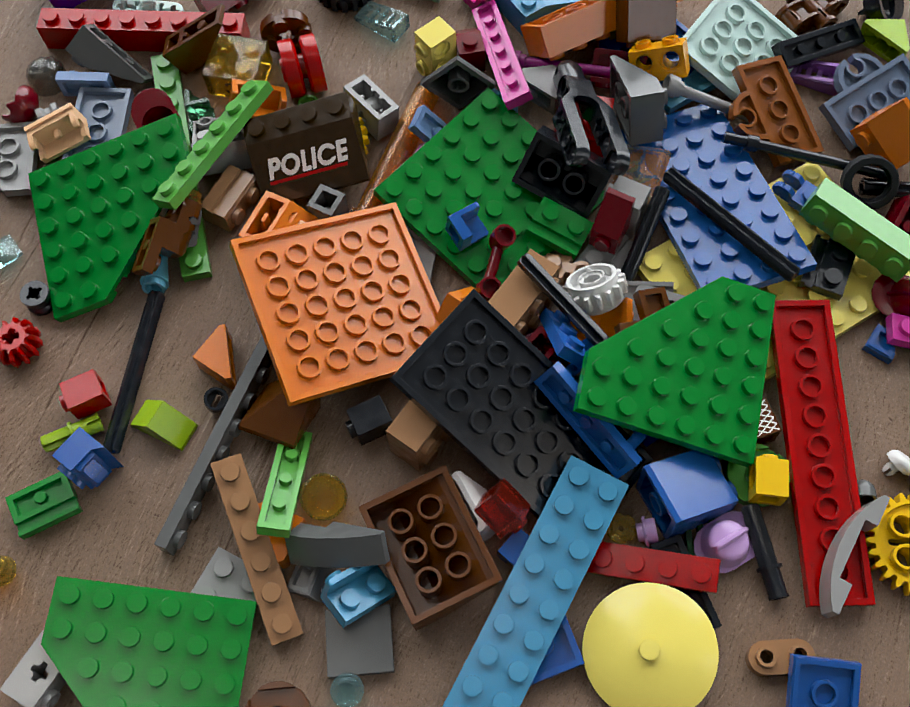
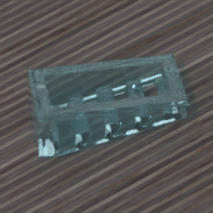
(389, 31)

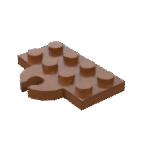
(772, 107)

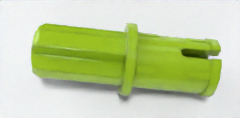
(56, 438)

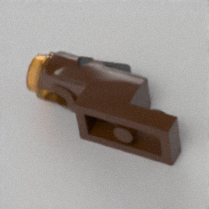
(170, 235)

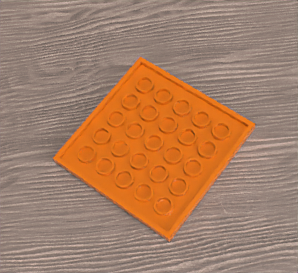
(337, 299)

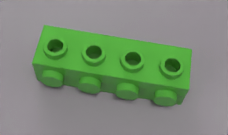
(859, 229)

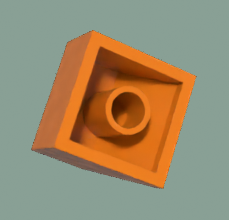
(886, 133)

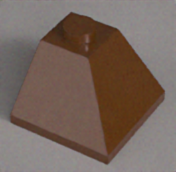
(275, 420)

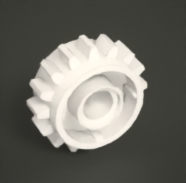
(597, 288)

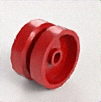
(300, 66)

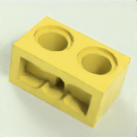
(434, 46)

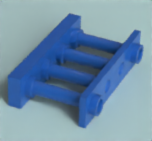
(600, 436)

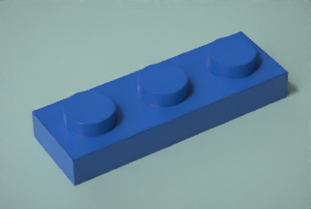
(563, 336)

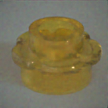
(627, 534)

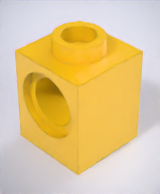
(769, 480)

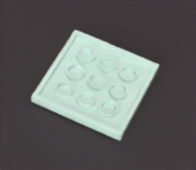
(730, 36)

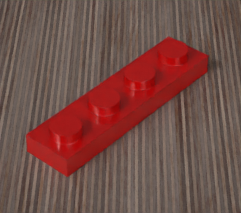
(656, 566)

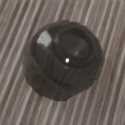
(42, 75)

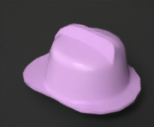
(725, 540)

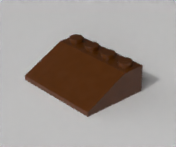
(432, 547)

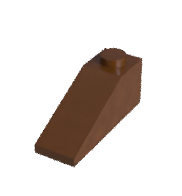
(192, 43)

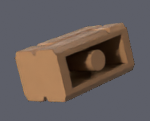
(230, 198)

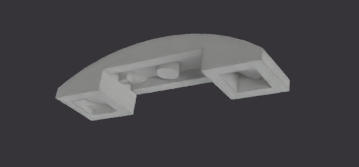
(832, 588)

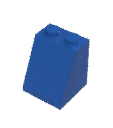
(685, 491)

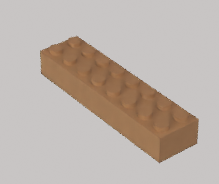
(521, 302)

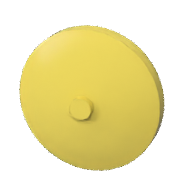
(650, 648)

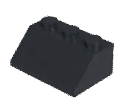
(547, 175)

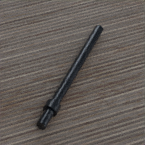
(753, 143)

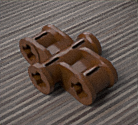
(804, 14)

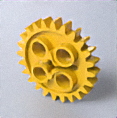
(886, 554)

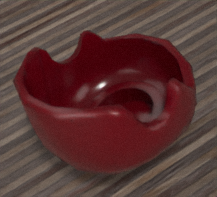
(23, 107)

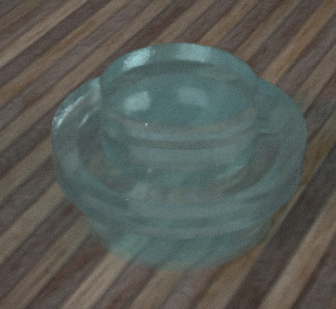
(347, 690)

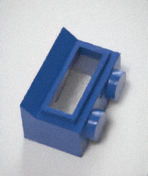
(85, 460)

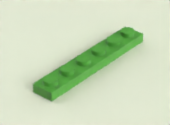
(211, 146)

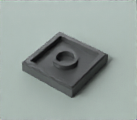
(362, 646)

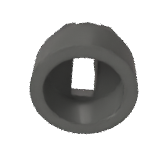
(866, 492)

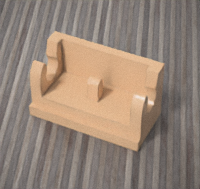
(58, 132)

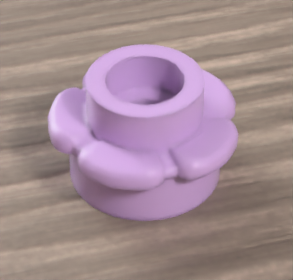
(647, 531)

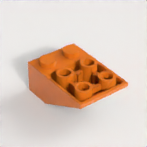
(274, 213)

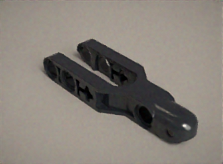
(575, 88)

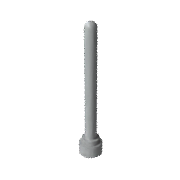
(677, 88)

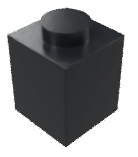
(368, 420)

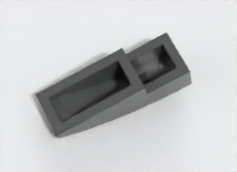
(337, 546)

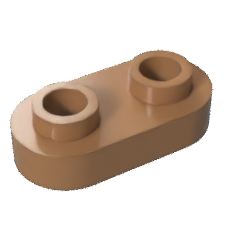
(779, 655)

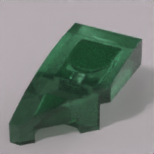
(197, 108)

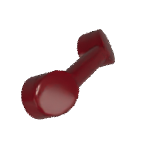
(499, 240)

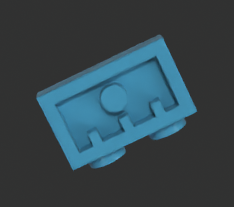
(356, 592)

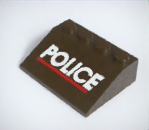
(307, 147)

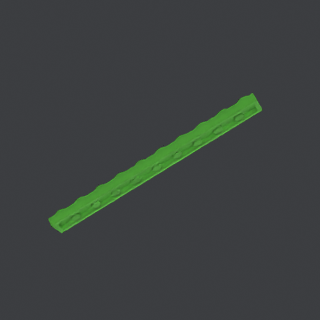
(196, 261)

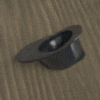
(882, 9)

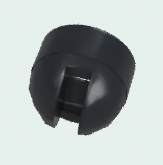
(210, 397)

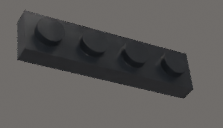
(819, 43)

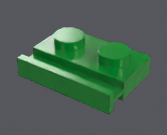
(558, 228)
(43, 505)

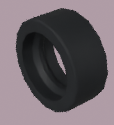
(875, 160)

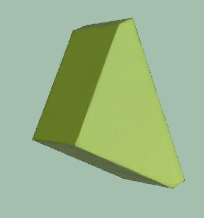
(886, 37)
(164, 423)

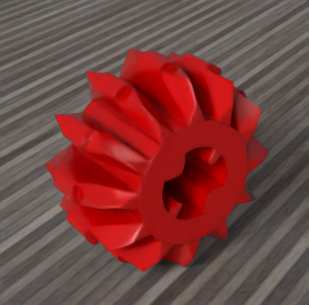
(19, 342)

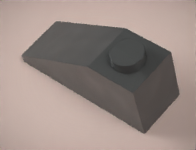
(98, 52)

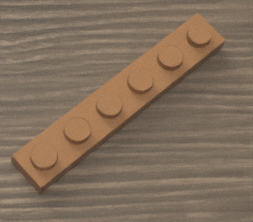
(256, 550)

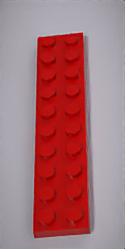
(817, 443)

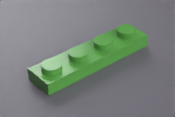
(284, 489)

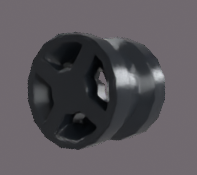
(39, 290)

